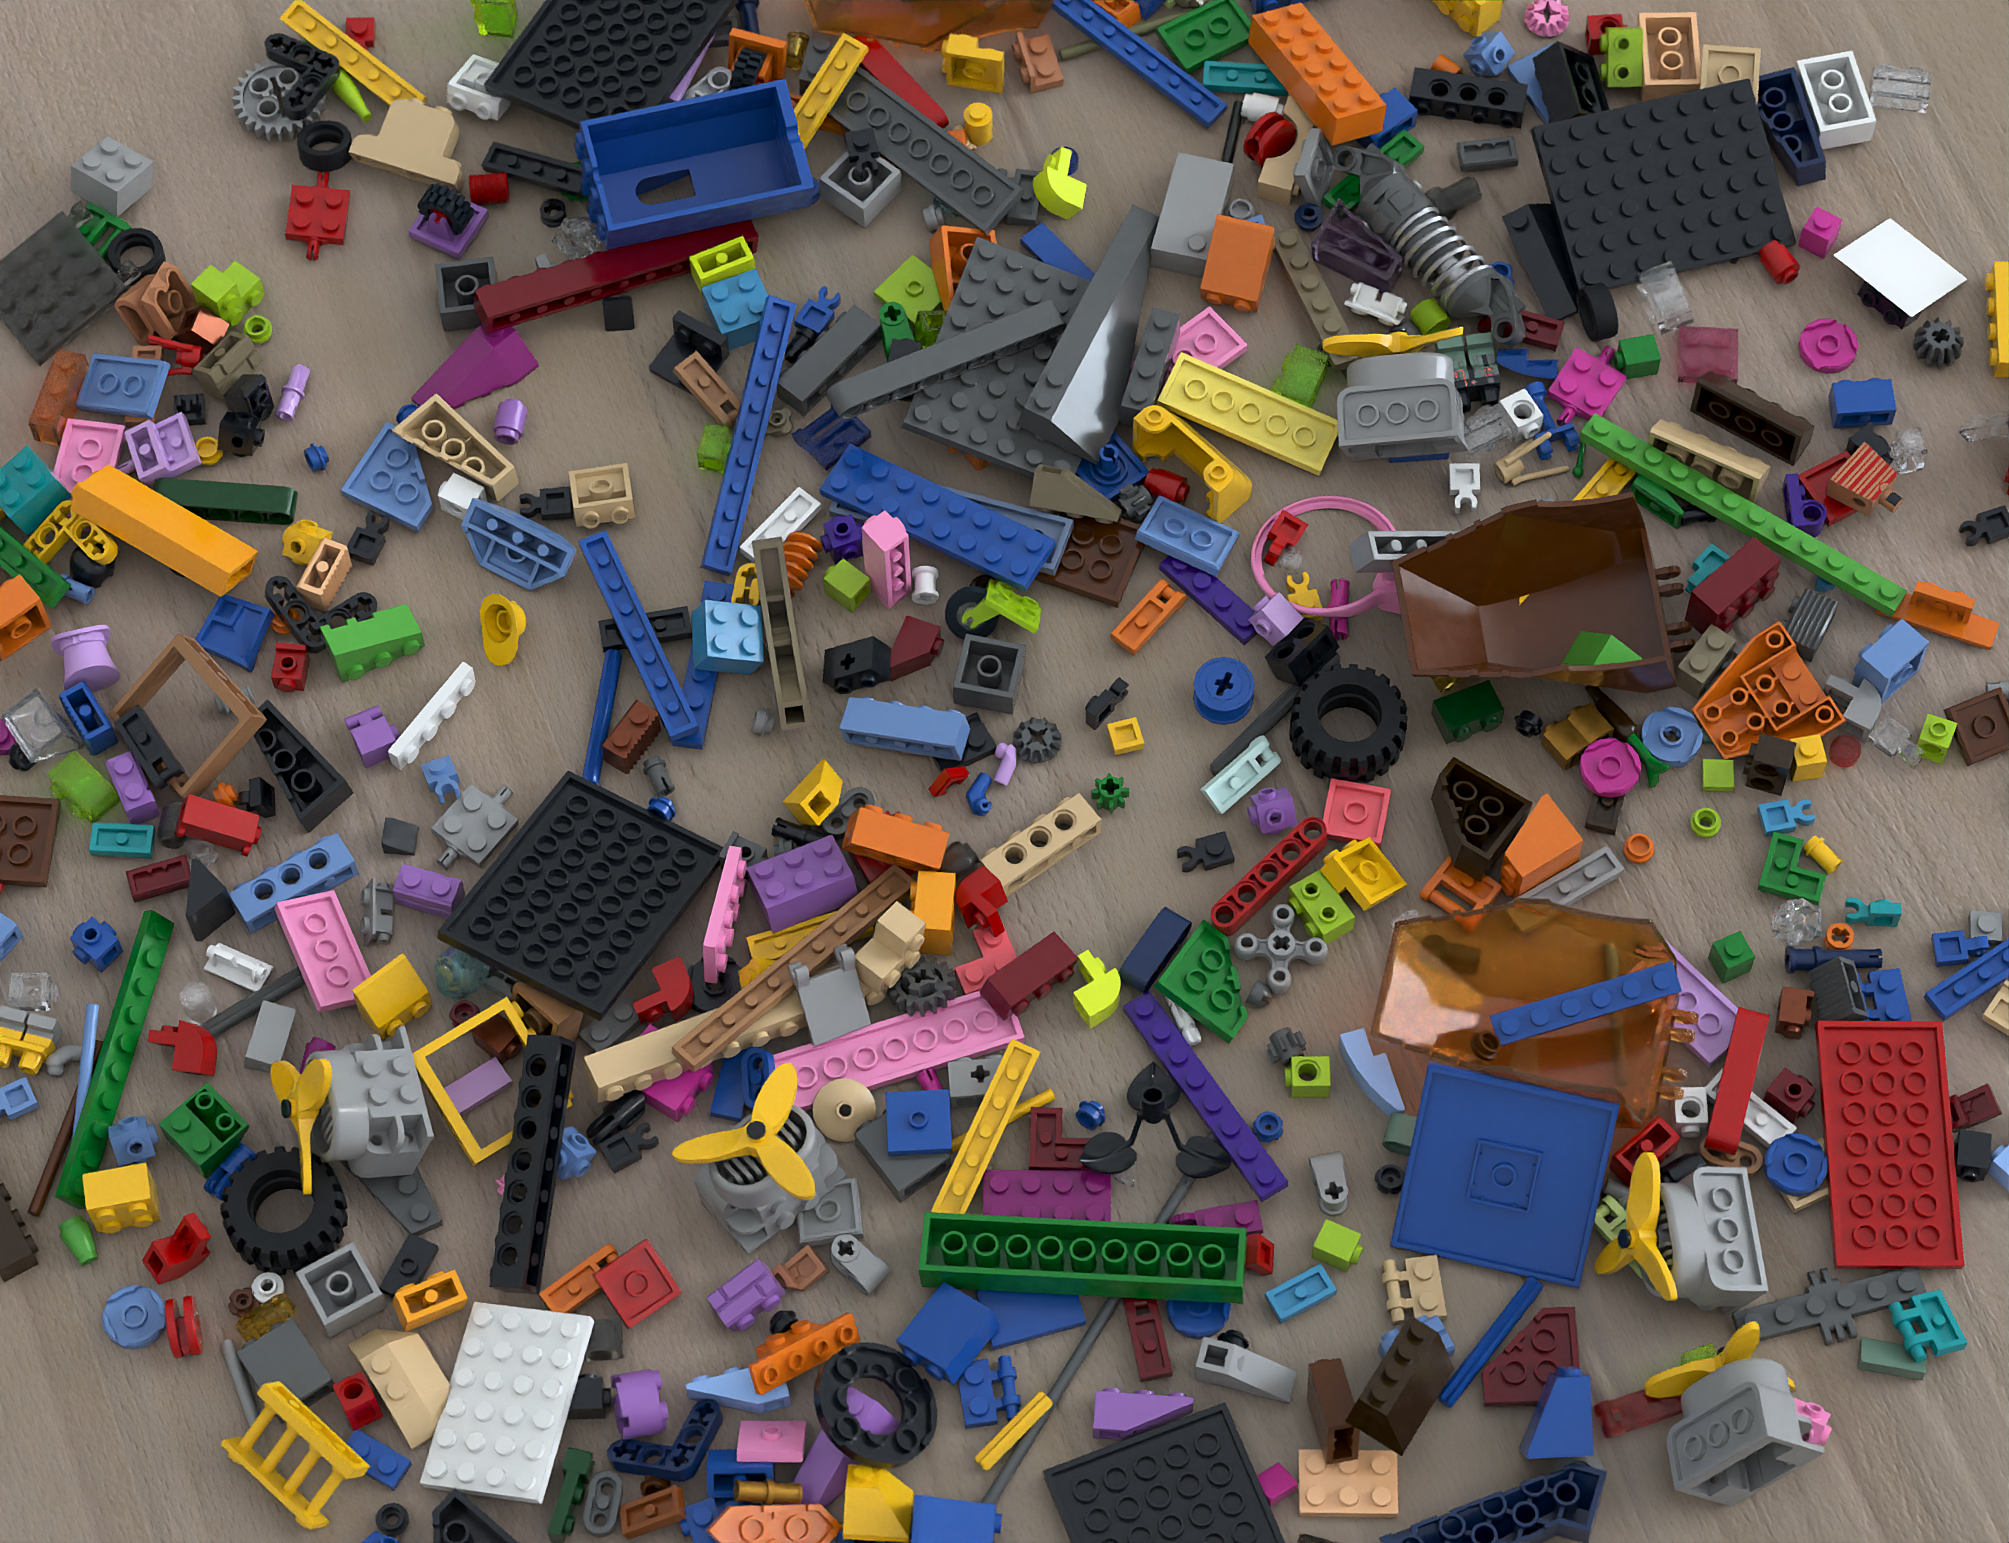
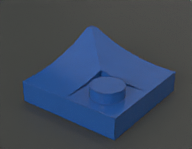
(235, 631)

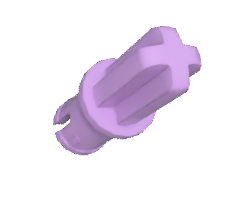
(292, 393)

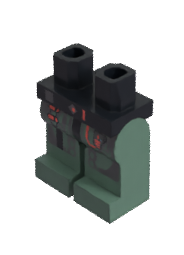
(1474, 368)

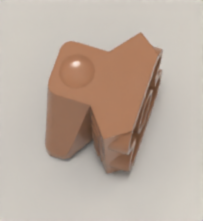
(156, 304)

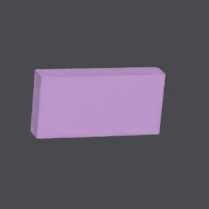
(478, 1086)

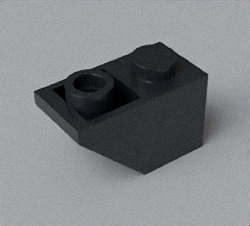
(250, 395)

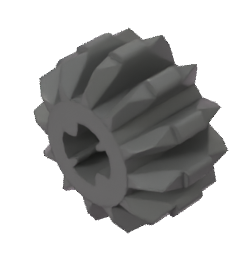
(1938, 343)

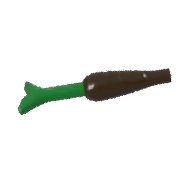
(1626, 732)

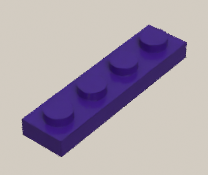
(1212, 597)

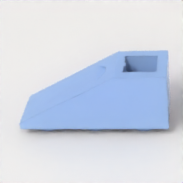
(737, 1391)

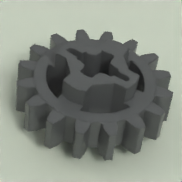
(923, 987)

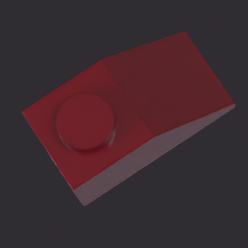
(914, 647)

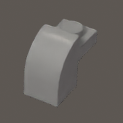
(1861, 705)

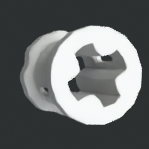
(925, 585)

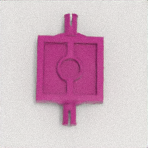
(1586, 385)

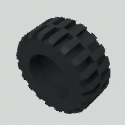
(1356, 690)
(291, 1248)

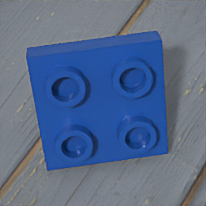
(1114, 469)

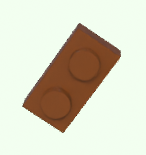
(652, 1512)

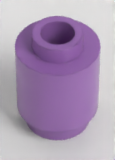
(510, 421)

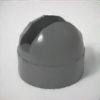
(1256, 995)

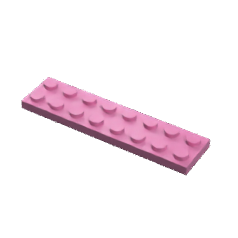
(902, 1047)

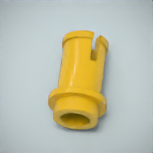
(1822, 854)

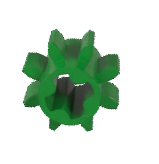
(1106, 785)

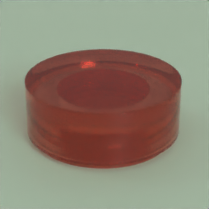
(1845, 751)

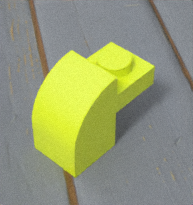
(1055, 189)
(1102, 993)

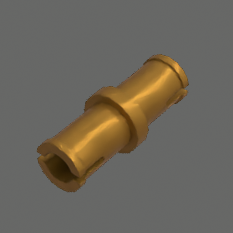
(767, 1492)

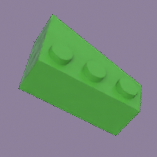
(372, 642)

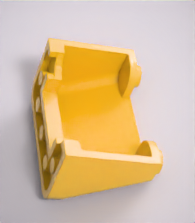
(1165, 434)

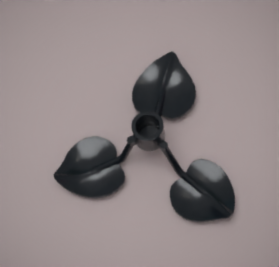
(1152, 1095)

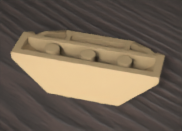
(404, 1380)

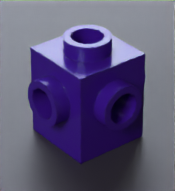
(842, 538)

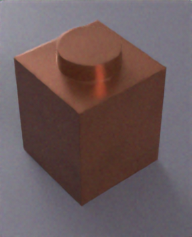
(202, 329)
(497, 1038)

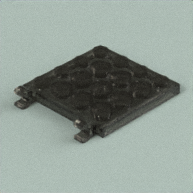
(58, 285)

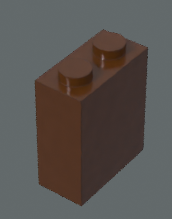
(1329, 1405)

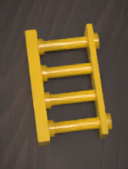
(322, 1442)

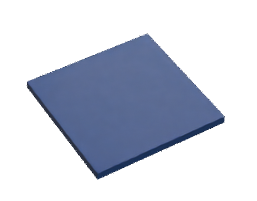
(1504, 1174)

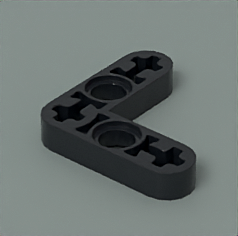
(311, 71)
(276, 602)

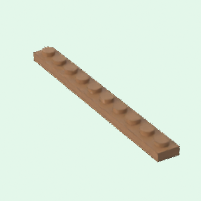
(776, 983)

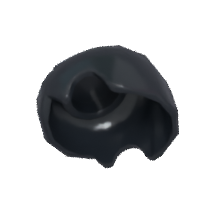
(87, 570)

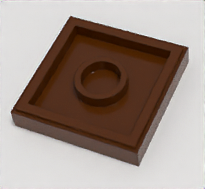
(1981, 725)

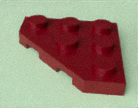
(1525, 1363)

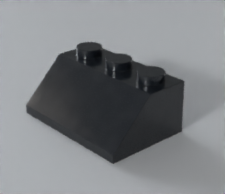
(1569, 82)

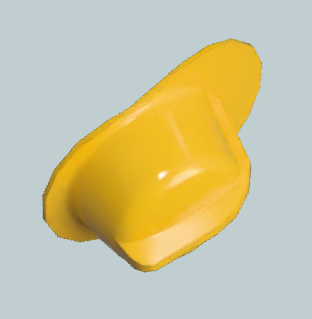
(501, 627)

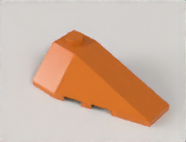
(949, 255)

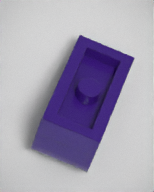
(1798, 508)

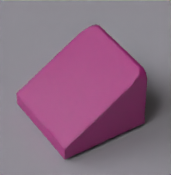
(1277, 1484)

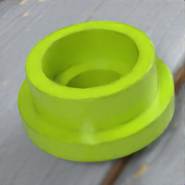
(258, 322)
(1708, 815)

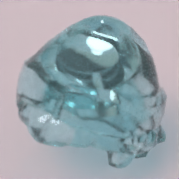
(459, 973)

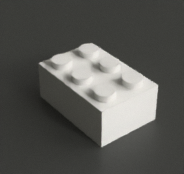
(1836, 99)

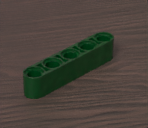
(231, 500)

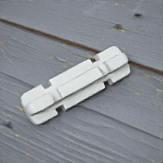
(1184, 1023)

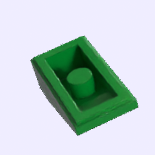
(1657, 501)

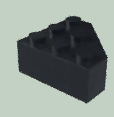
(463, 1522)

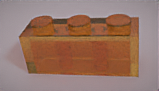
(58, 396)

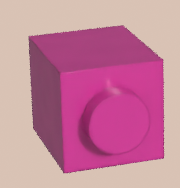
(1820, 232)

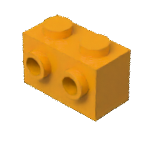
(429, 1300)

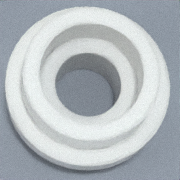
(261, 1280)

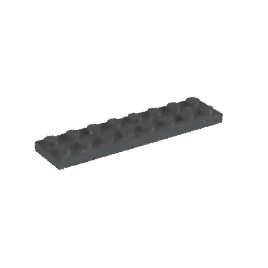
(926, 152)

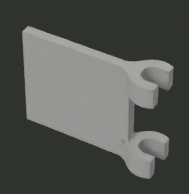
(832, 999)

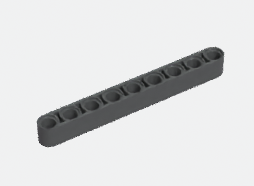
(946, 360)

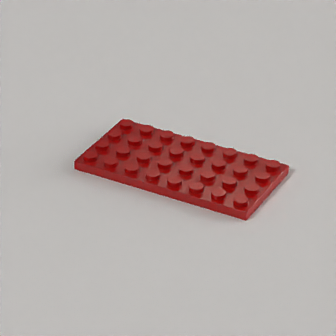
(1889, 1145)

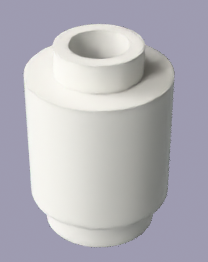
(1258, 104)

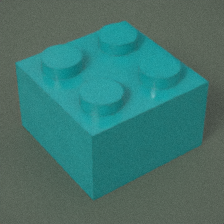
(29, 490)

